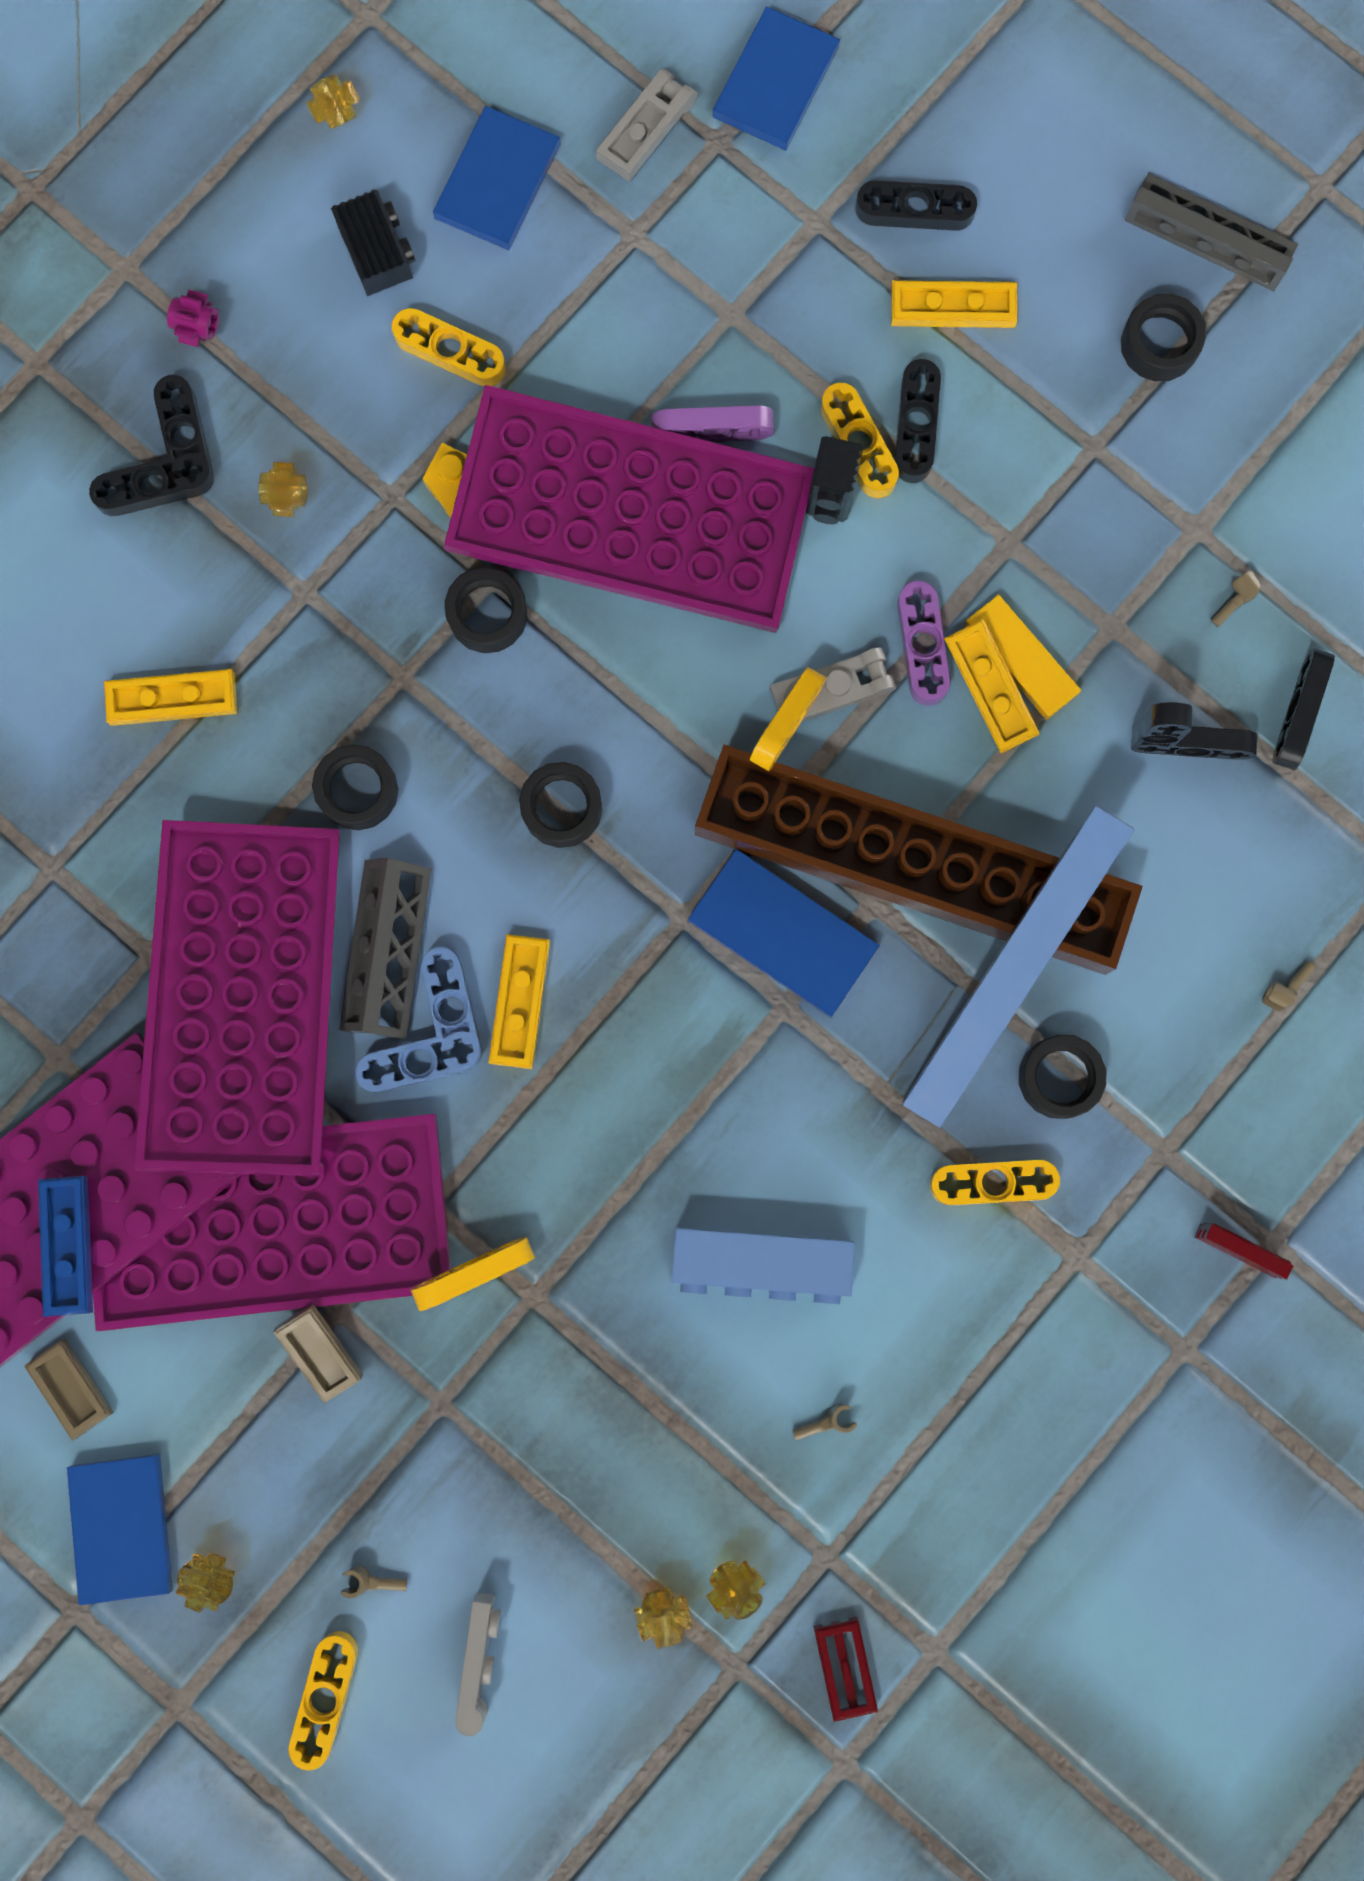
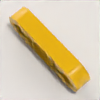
(417, 345)
(835, 419)
(788, 719)
(1026, 1168)
(472, 1273)
(302, 1729)

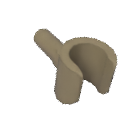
(1246, 589)
(1281, 996)
(825, 1424)
(369, 1582)

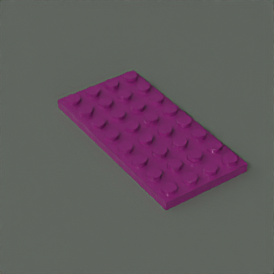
(629, 509)
(238, 1000)
(91, 1134)
(292, 1241)

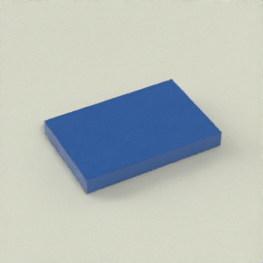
(776, 78)
(496, 178)
(119, 1529)

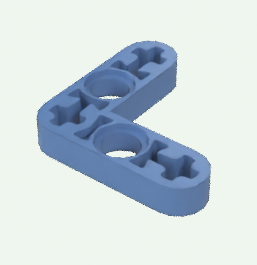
(446, 1032)

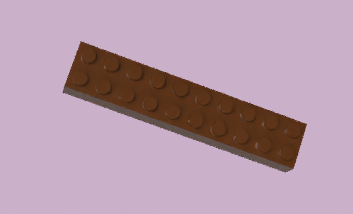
(901, 855)

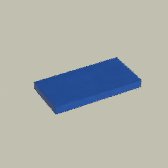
(783, 933)

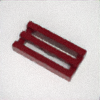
(1244, 1250)
(837, 1629)

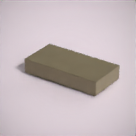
(318, 1353)
(68, 1389)

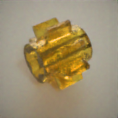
(333, 101)
(283, 489)
(205, 1582)
(736, 1590)
(663, 1618)

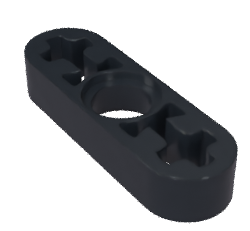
(928, 192)
(931, 394)
(1303, 709)

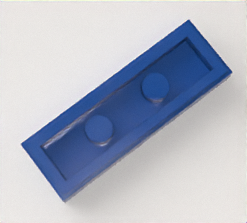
(65, 1246)

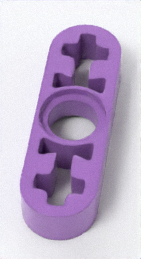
(717, 423)
(907, 614)

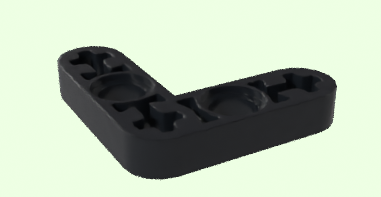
(179, 459)
(1169, 731)

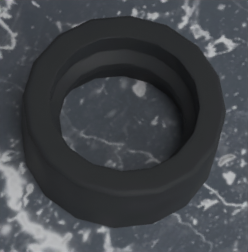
(1172, 308)
(481, 578)
(336, 760)
(558, 772)
(1094, 1066)

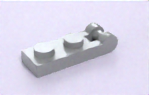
(645, 124)
(842, 684)
(477, 1664)

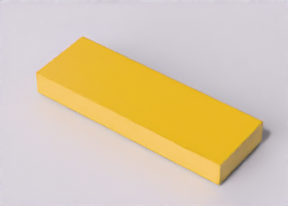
(954, 304)
(1027, 659)
(992, 686)
(170, 697)
(519, 1001)

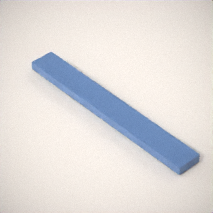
(1018, 965)

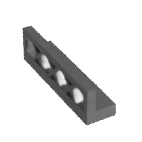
(1208, 238)
(372, 943)

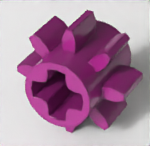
(193, 318)

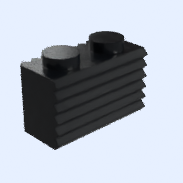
(372, 242)
(834, 480)

